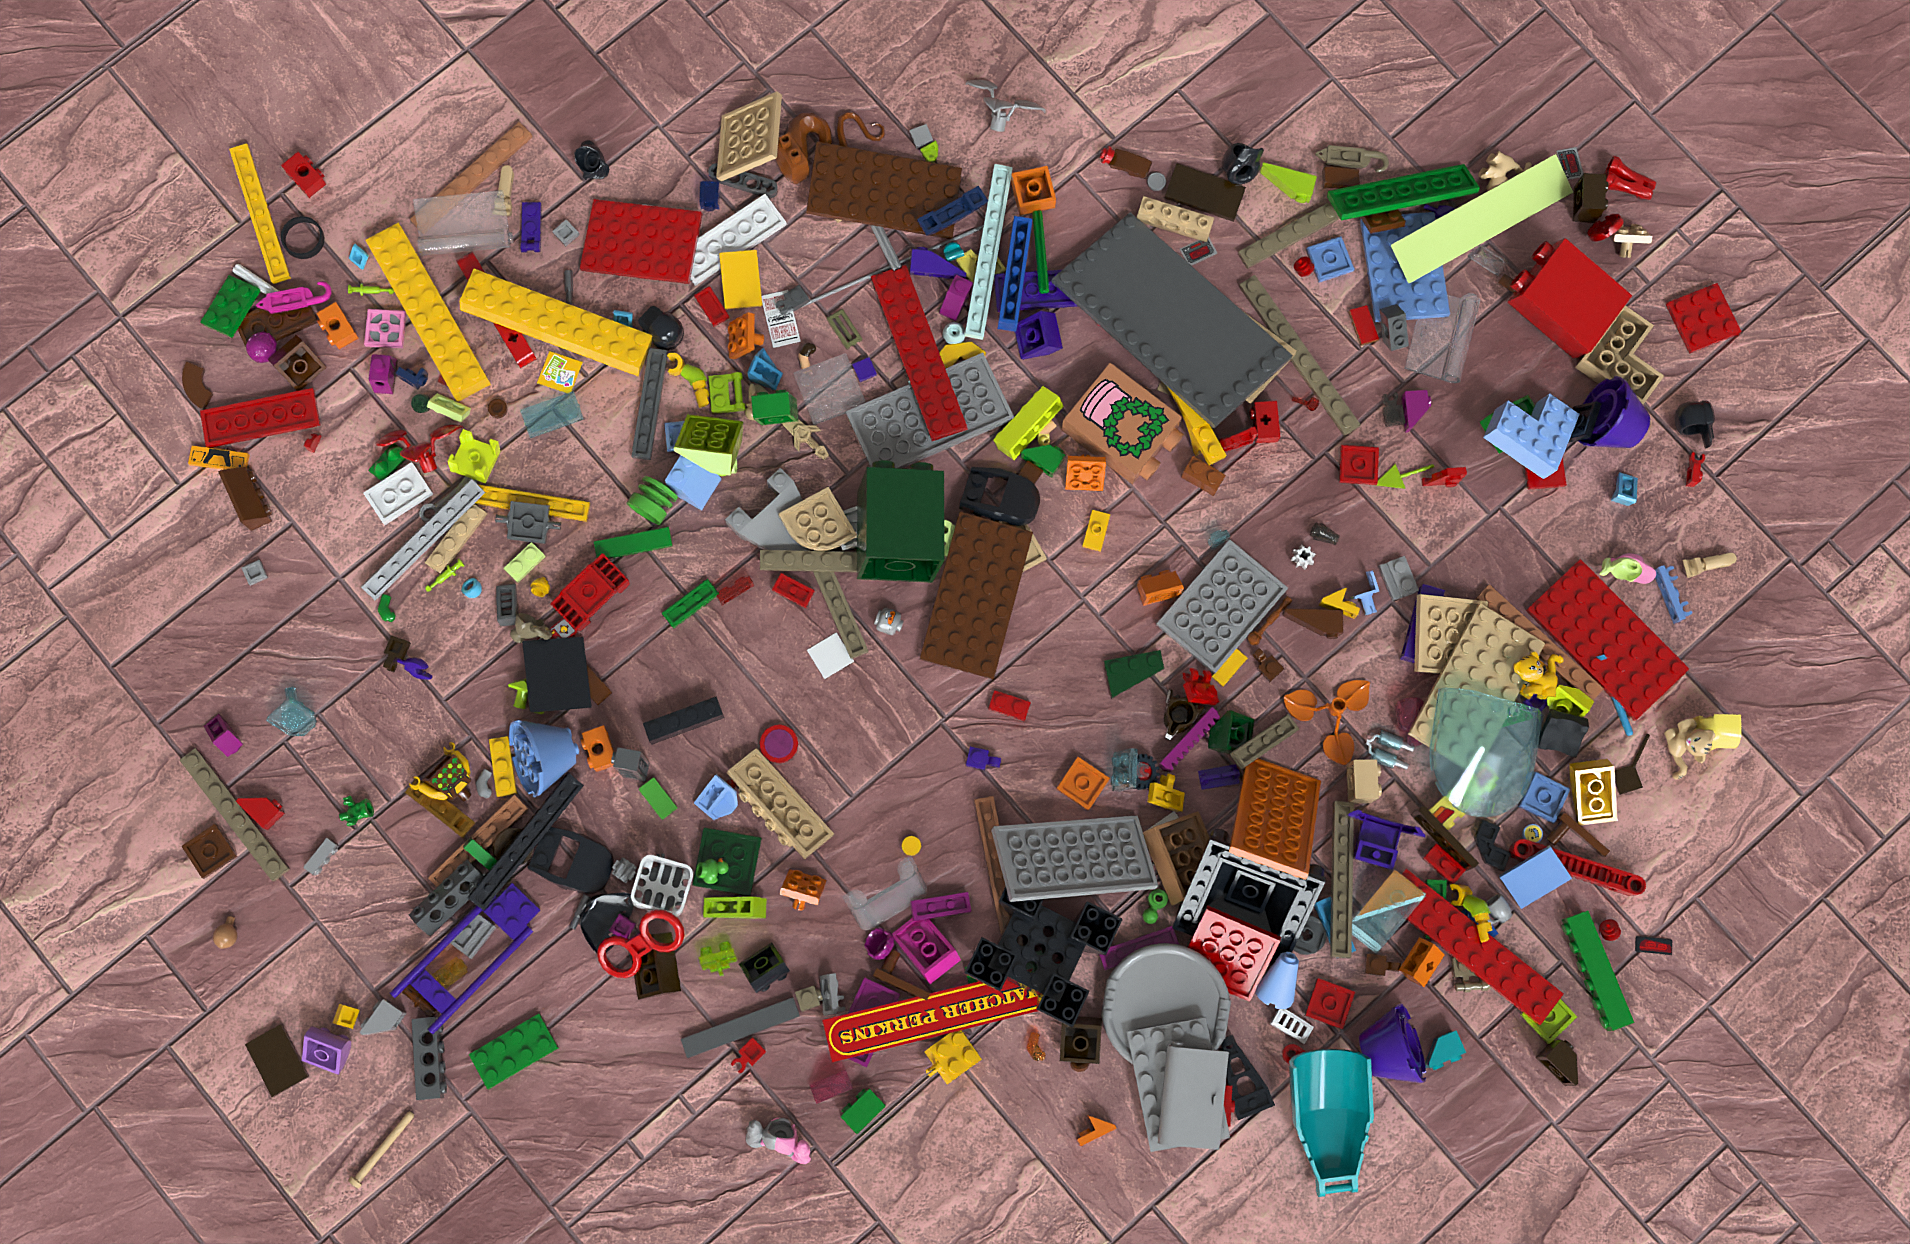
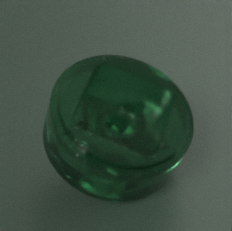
(419, 403)

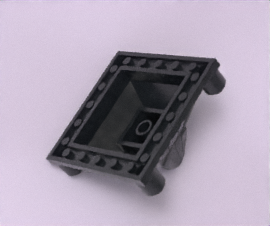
(1249, 893)

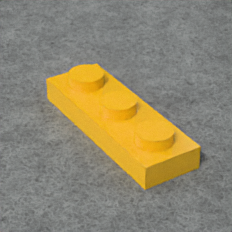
(502, 766)

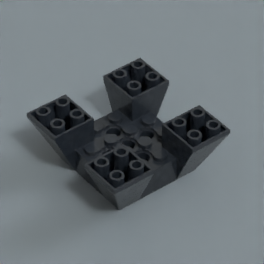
(1007, 960)

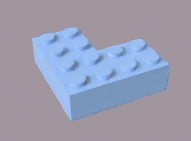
(1535, 439)

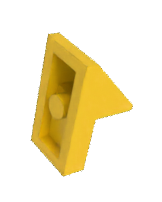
(1335, 602)

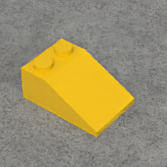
(1593, 791)

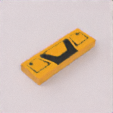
(217, 458)

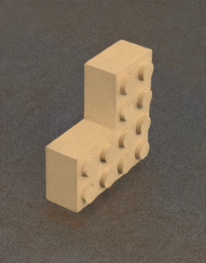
(1615, 355)

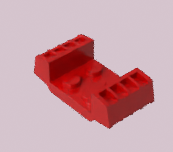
(589, 592)

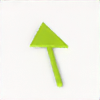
(1393, 478)

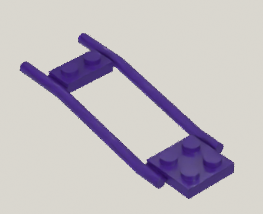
(511, 913)

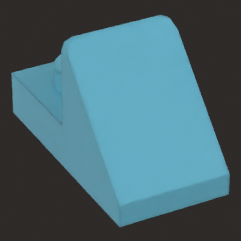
(1625, 489)

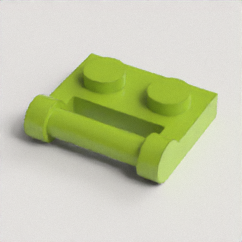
(720, 393)

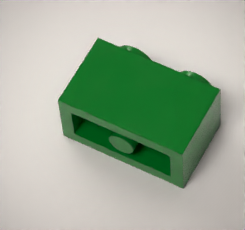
(862, 1111)

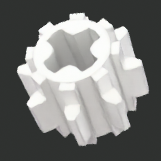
(1306, 553)

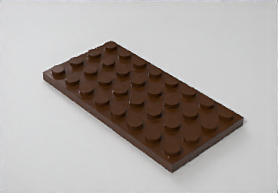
(879, 188)
(976, 595)

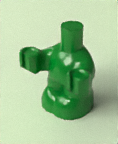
(356, 811)

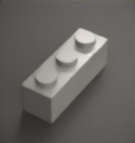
(321, 857)

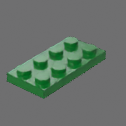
(513, 1051)

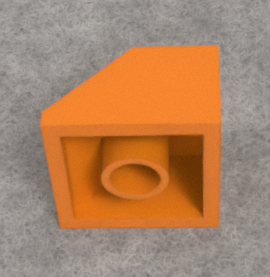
(1159, 587)

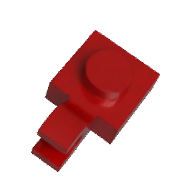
(1694, 472)

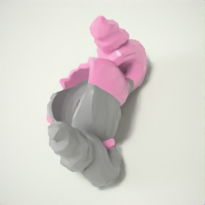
(778, 1136)

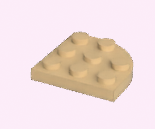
(818, 522)

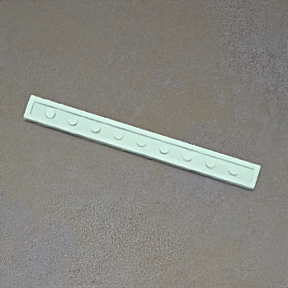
(988, 252)

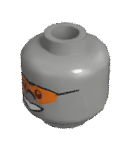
(888, 621)

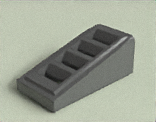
(506, 617)

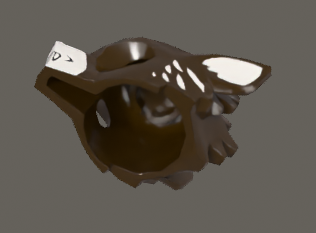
(1179, 714)

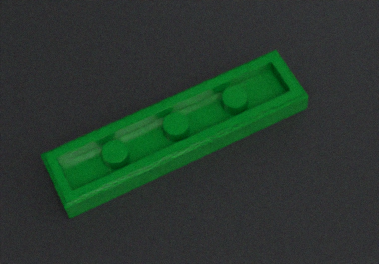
(634, 543)

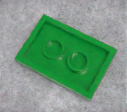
(230, 306)

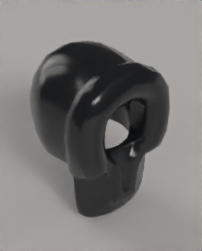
(1241, 163)
(664, 327)
(1696, 419)

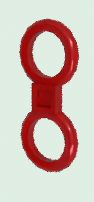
(640, 943)

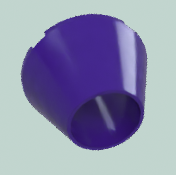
(1621, 418)
(1394, 1047)

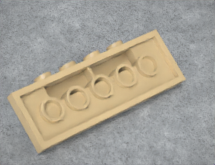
(779, 804)

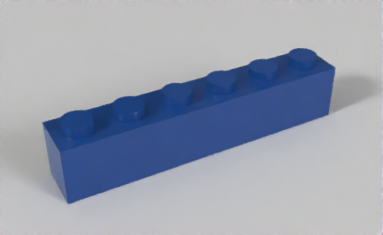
(1015, 273)

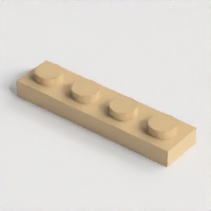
(455, 539)

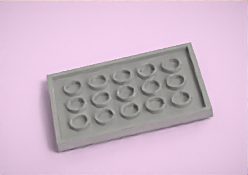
(1222, 606)
(1149, 1058)

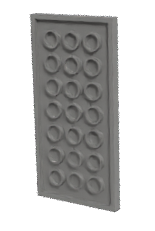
(894, 427)
(1073, 858)

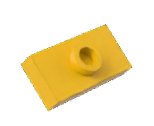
(1096, 530)

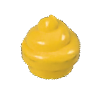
(540, 587)

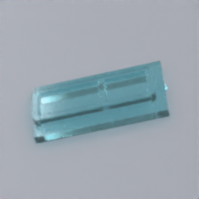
(551, 414)

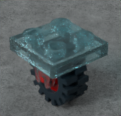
(1133, 770)

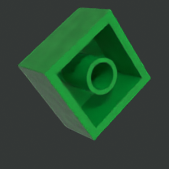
(774, 408)

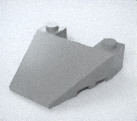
(767, 528)

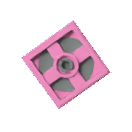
(385, 328)

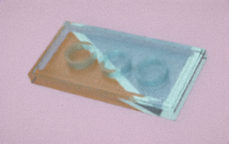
(1386, 911)

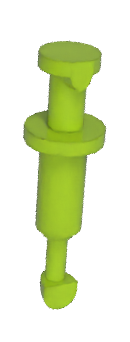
(368, 289)
(446, 574)

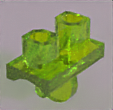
(719, 960)

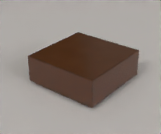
(1031, 472)

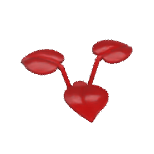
(419, 452)

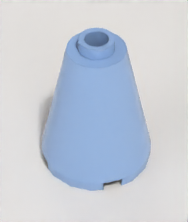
(1279, 982)

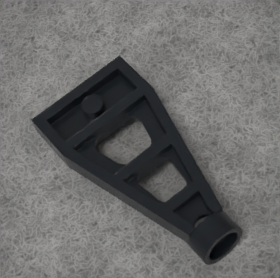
(1254, 1101)

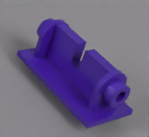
(1219, 777)

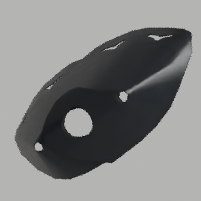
(601, 916)

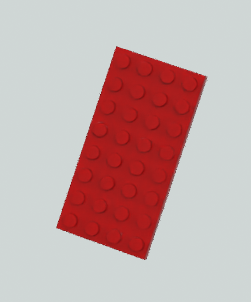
(1595, 622)

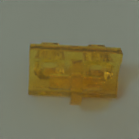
(450, 972)

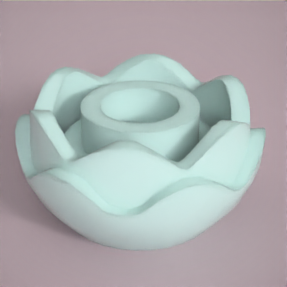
(953, 338)

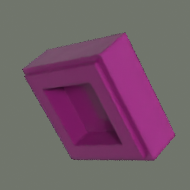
(622, 926)

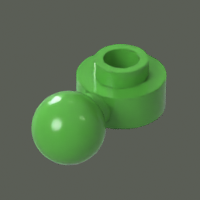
(1150, 915)

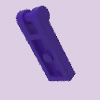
(531, 226)

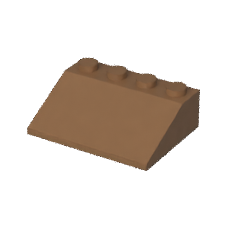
(1177, 852)

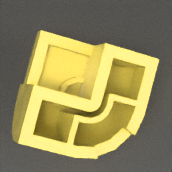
(1726, 728)

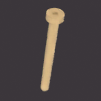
(356, 1181)

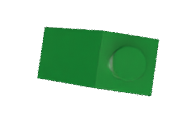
(1045, 457)

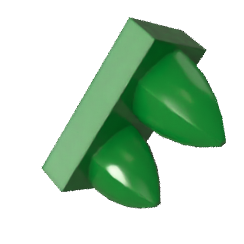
(387, 462)

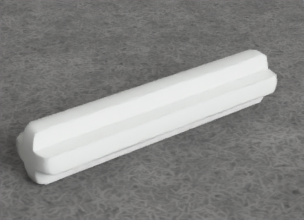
(253, 279)

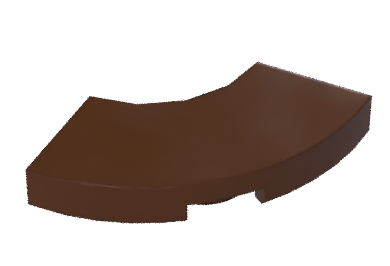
(194, 385)

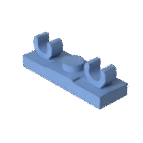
(1670, 594)

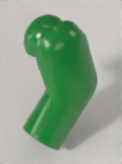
(383, 609)

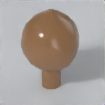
(225, 934)

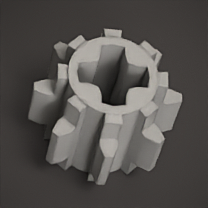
(624, 870)

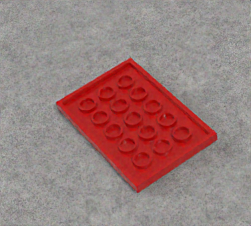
(641, 241)

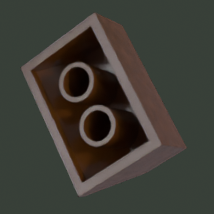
(246, 497)

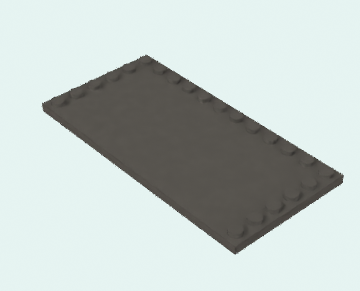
(1172, 319)

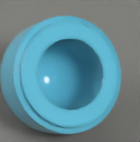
(474, 591)

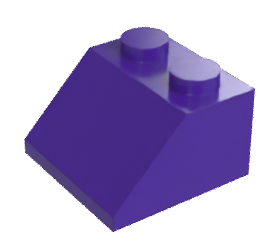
(1038, 335)

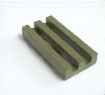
(852, 341)

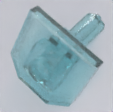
(292, 716)

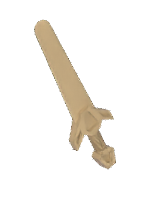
(801, 433)

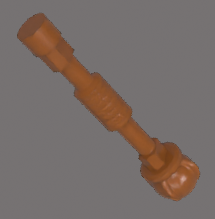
(1255, 636)

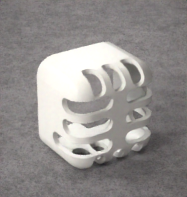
(656, 886)

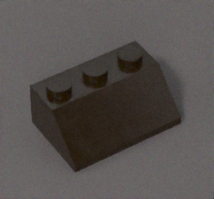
(658, 971)

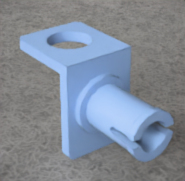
(1366, 597)

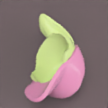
(1629, 568)

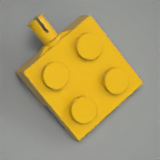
(952, 1056)

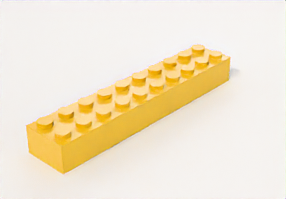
(428, 312)
(555, 322)

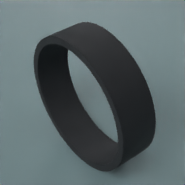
(289, 225)

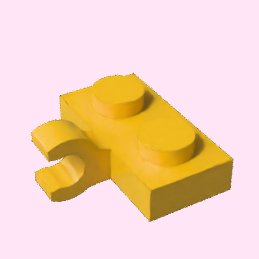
(1165, 795)

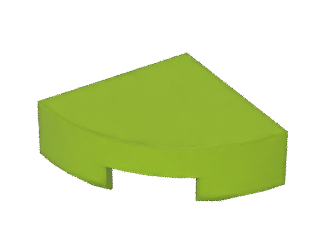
(930, 152)

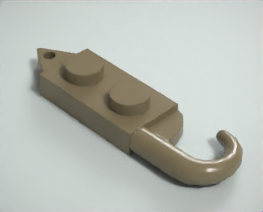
(1351, 157)

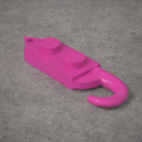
(293, 299)

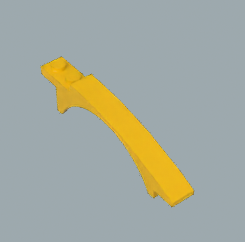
(1200, 433)

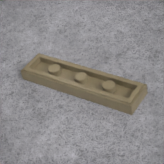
(1264, 741)

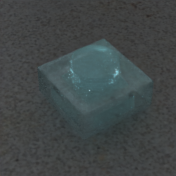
(1218, 538)

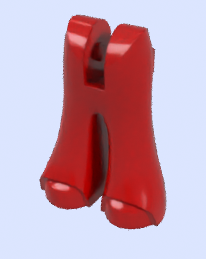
(1626, 180)

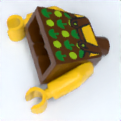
(447, 778)

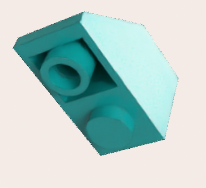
(1443, 1049)

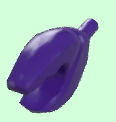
(1440, 211)
(415, 666)

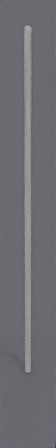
(888, 267)

